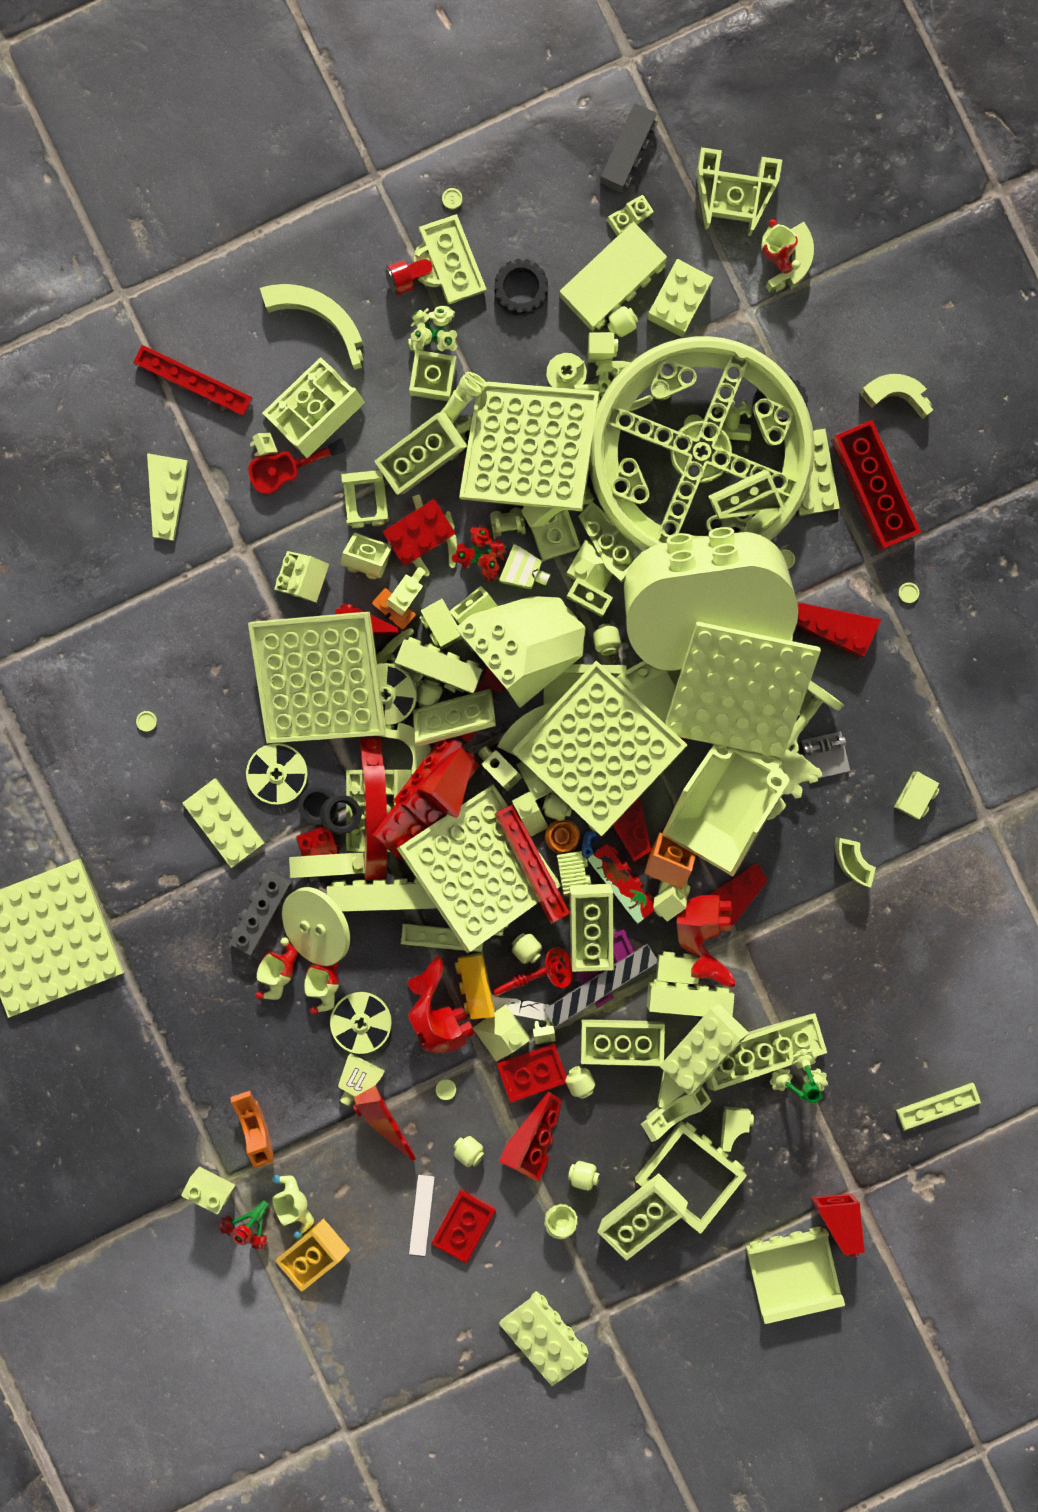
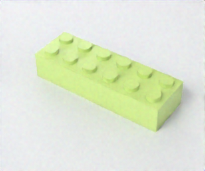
(379, 895)

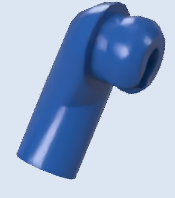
(586, 843)

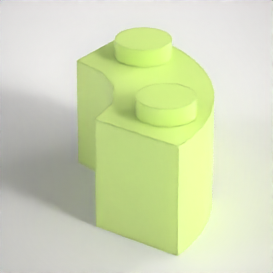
(852, 862)

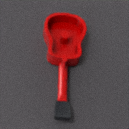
(272, 472)

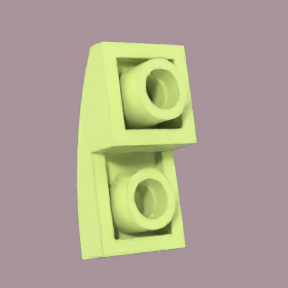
(635, 211)

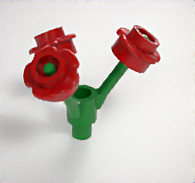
(242, 1233)

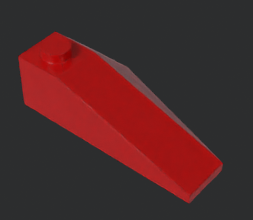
(377, 1114)
(529, 1144)

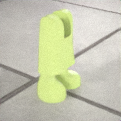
(469, 386)

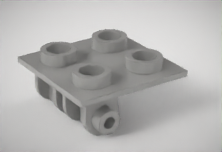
(827, 753)

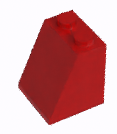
(843, 1221)

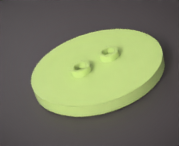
(316, 926)

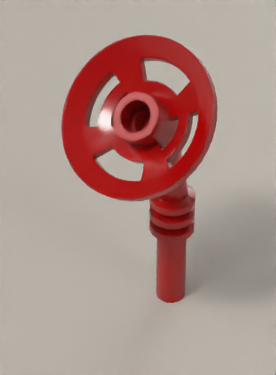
(550, 969)

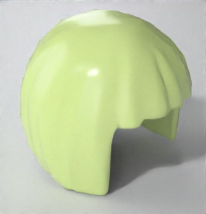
(560, 1221)

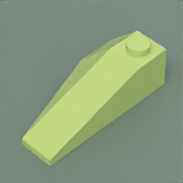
(609, 542)

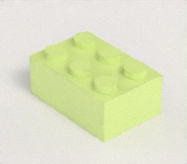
(679, 298)

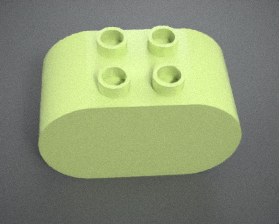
(712, 580)

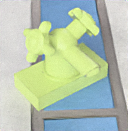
(731, 424)

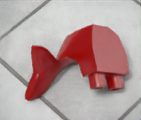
(696, 924)
(436, 1028)

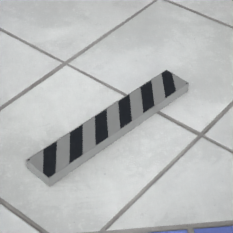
(600, 985)

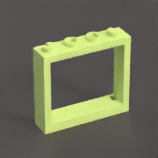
(703, 1141)

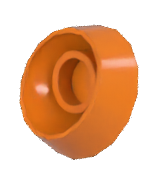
(562, 836)

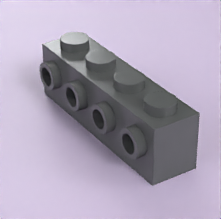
(260, 912)

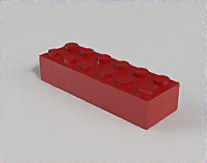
(875, 485)

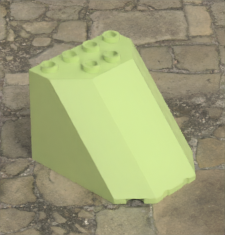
(525, 642)
(726, 805)

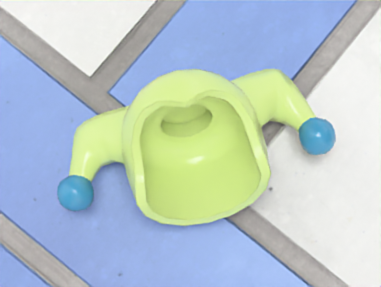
(291, 1205)

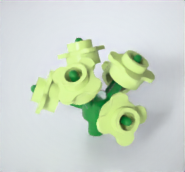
(422, 336)

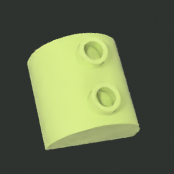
(366, 556)

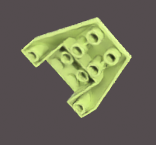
(651, 687)

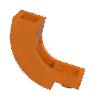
(255, 1129)

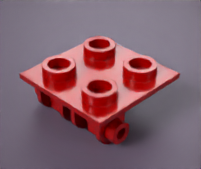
(317, 843)

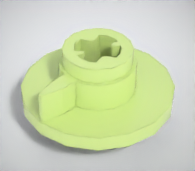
(566, 371)

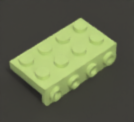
(545, 1339)

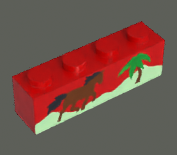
(623, 885)

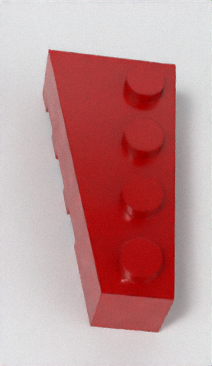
(839, 628)

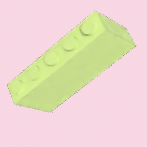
(613, 277)

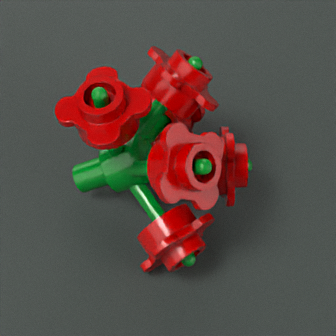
(486, 562)

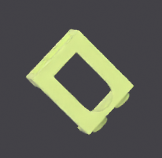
(352, 479)

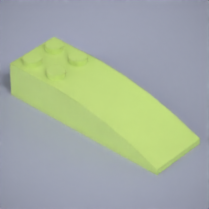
(768, 1051)

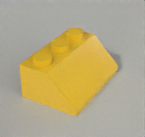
(475, 986)

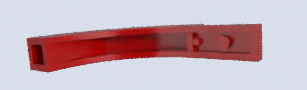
(375, 806)

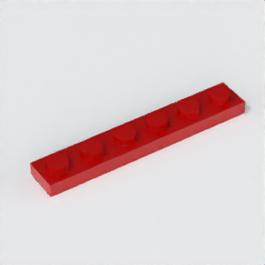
(192, 380)
(532, 863)

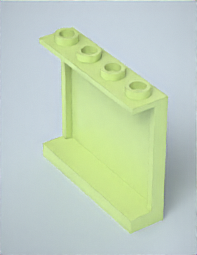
(794, 1275)

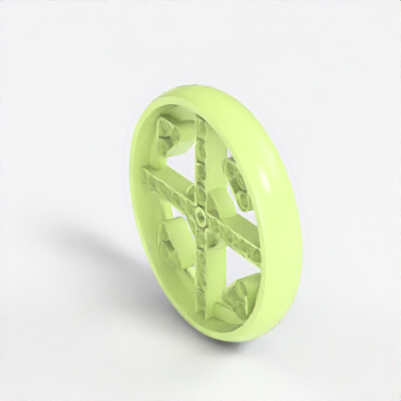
(682, 356)

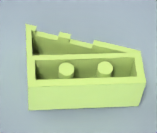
(747, 497)

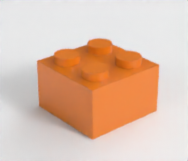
(670, 862)

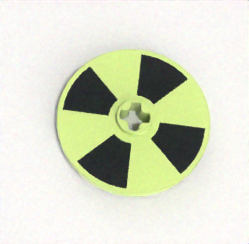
(402, 692)
(265, 762)
(346, 1030)

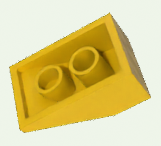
(312, 1255)

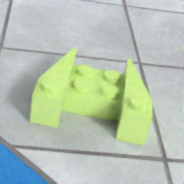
(734, 194)

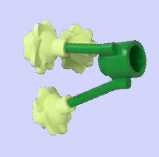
(813, 1080)

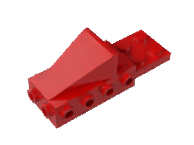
(431, 791)

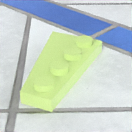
(166, 492)

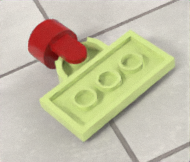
(442, 262)

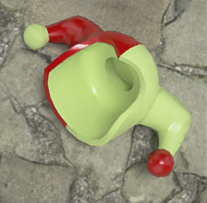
(778, 246)
(276, 971)
(322, 983)

